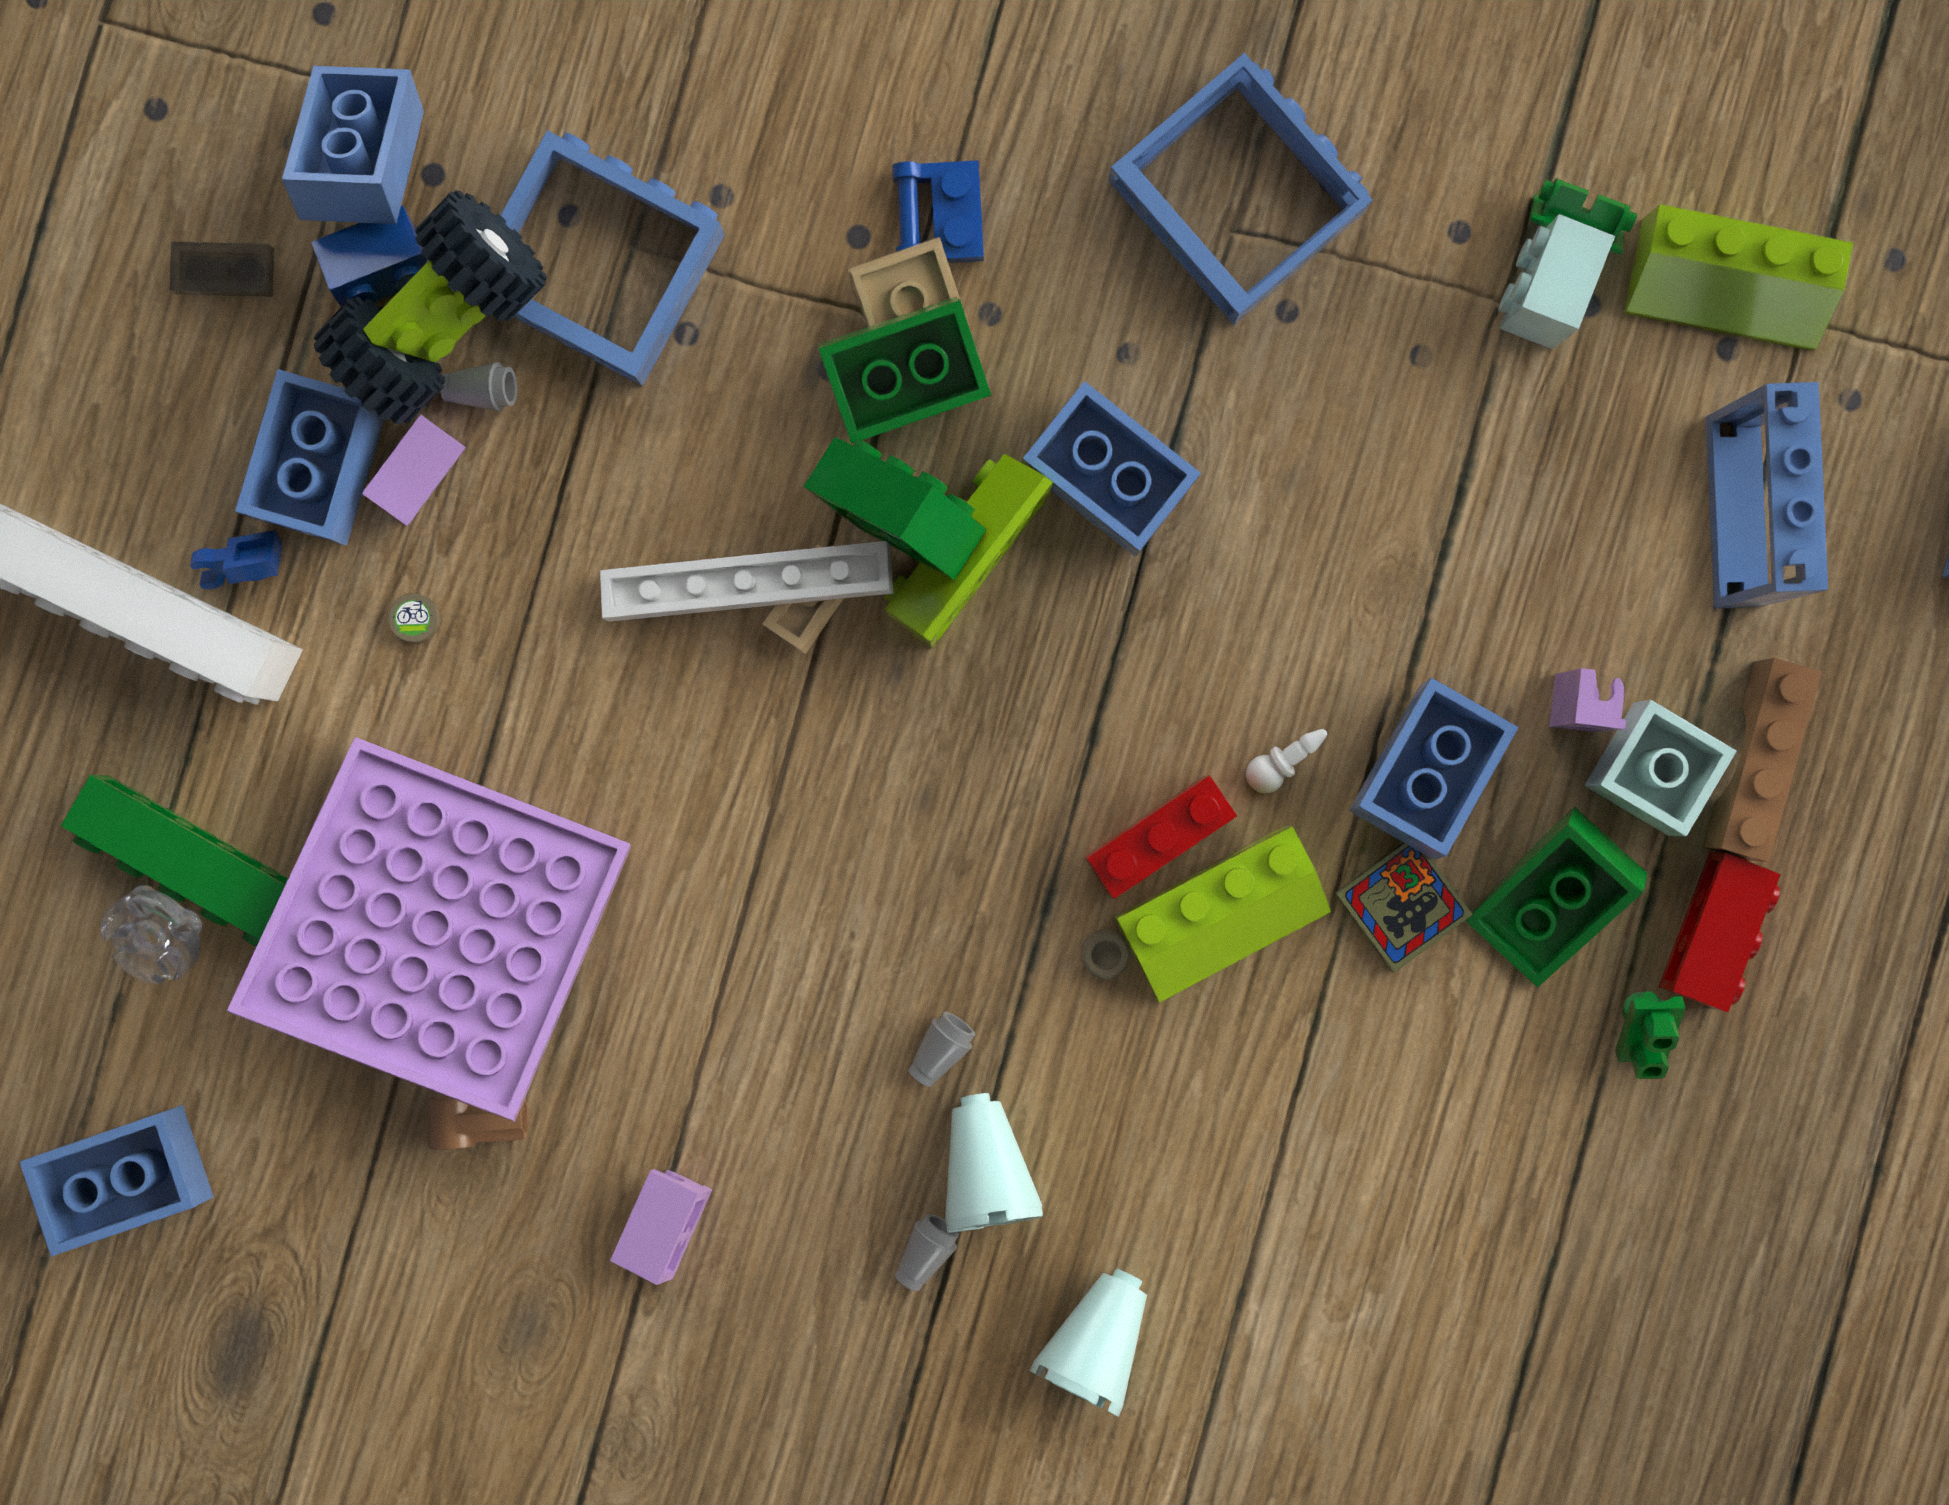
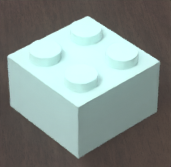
(1555, 281)
(1660, 768)

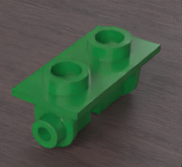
(1568, 199)

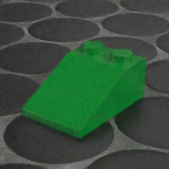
(1558, 897)

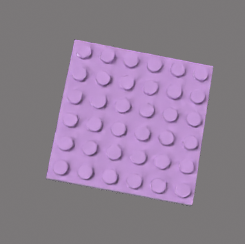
(431, 929)

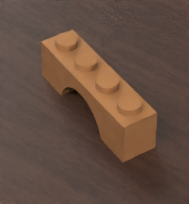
(1776, 719)

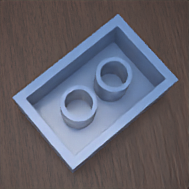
(353, 145)
(310, 459)
(1111, 468)
(1433, 769)
(116, 1180)

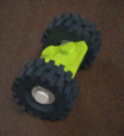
(471, 272)

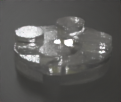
(172, 925)

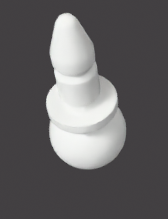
(1268, 772)

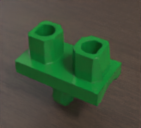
(1649, 1033)

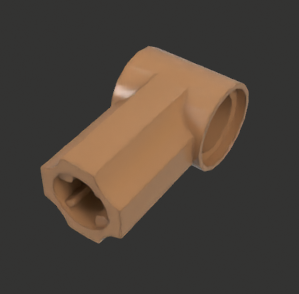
(461, 1125)

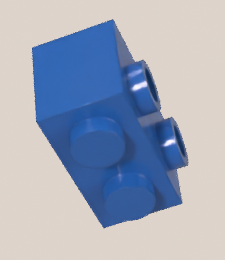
(370, 259)

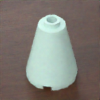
(986, 1170)
(1097, 1342)

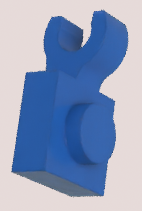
(244, 559)

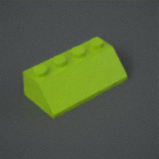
(1737, 277)
(1004, 505)
(1224, 912)

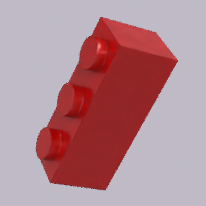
(1160, 836)
(1720, 931)

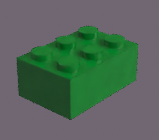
(904, 369)
(896, 505)

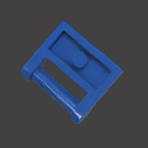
(955, 206)

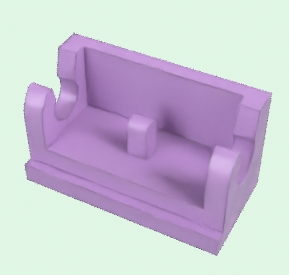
(413, 470)
(1578, 703)
(661, 1226)

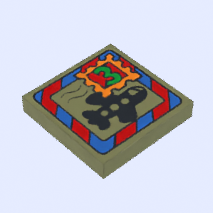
(1403, 905)

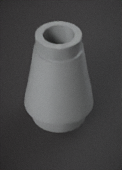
(481, 386)
(941, 1048)
(925, 1251)

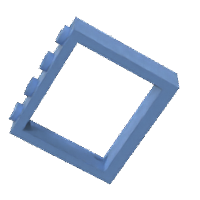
(1288, 122)
(657, 195)
(1794, 496)

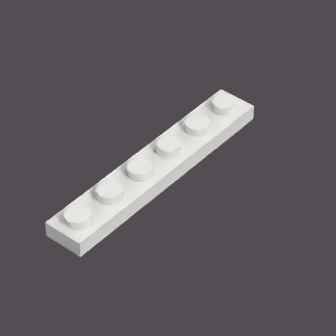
(746, 581)

